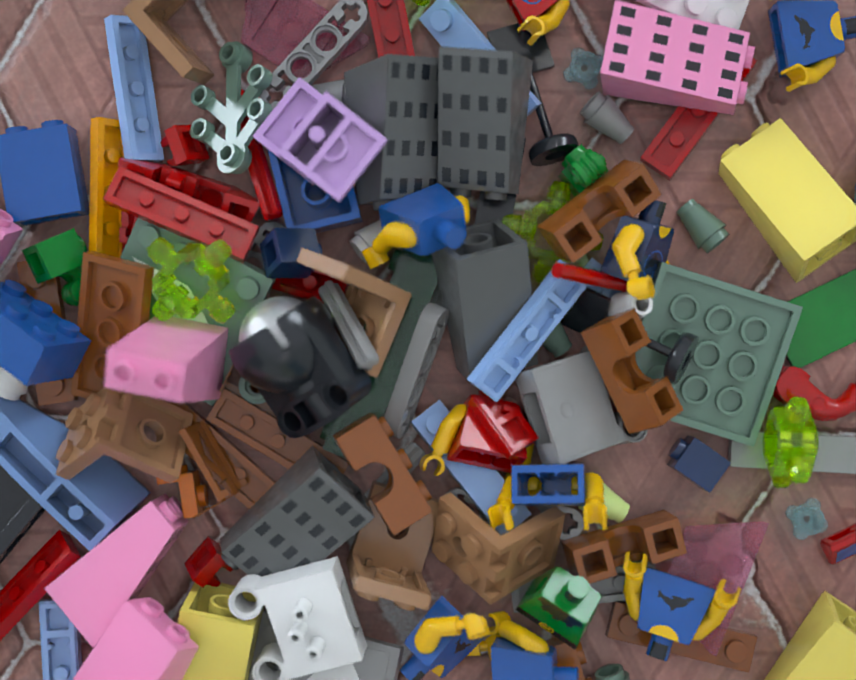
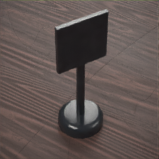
(552, 147)
(593, 307)

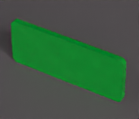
(825, 320)

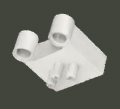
(309, 617)

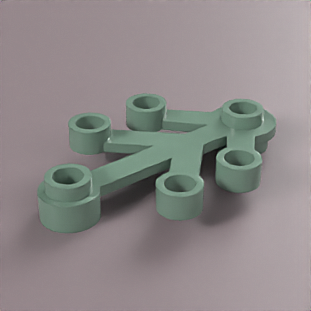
(233, 151)

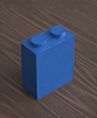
(42, 173)

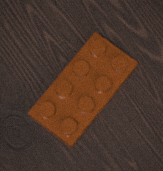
(111, 306)

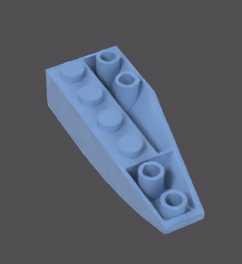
(87, 504)

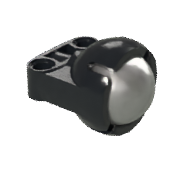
(298, 363)

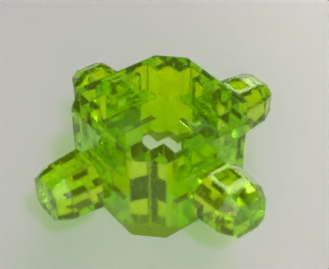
(558, 196)
(174, 298)
(790, 443)

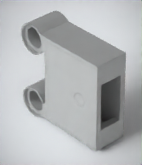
(571, 409)

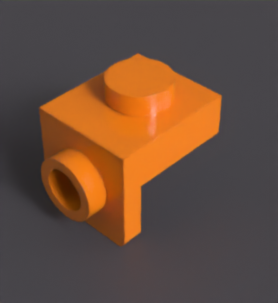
(193, 494)

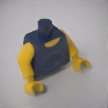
(638, 248)

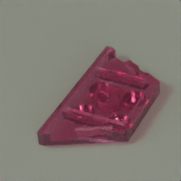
(279, 26)
(719, 554)

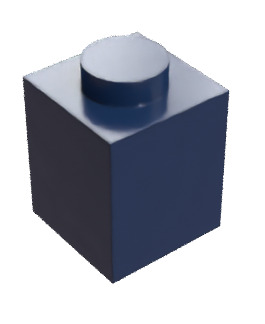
(282, 249)
(697, 462)

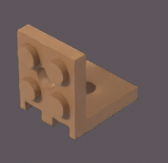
(152, 19)
(372, 300)
(114, 426)
(491, 561)
(390, 563)

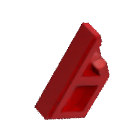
(504, 425)

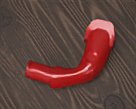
(796, 383)

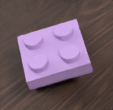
(320, 139)

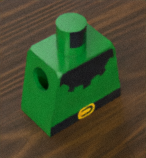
(560, 604)

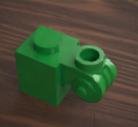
(582, 169)
(61, 258)

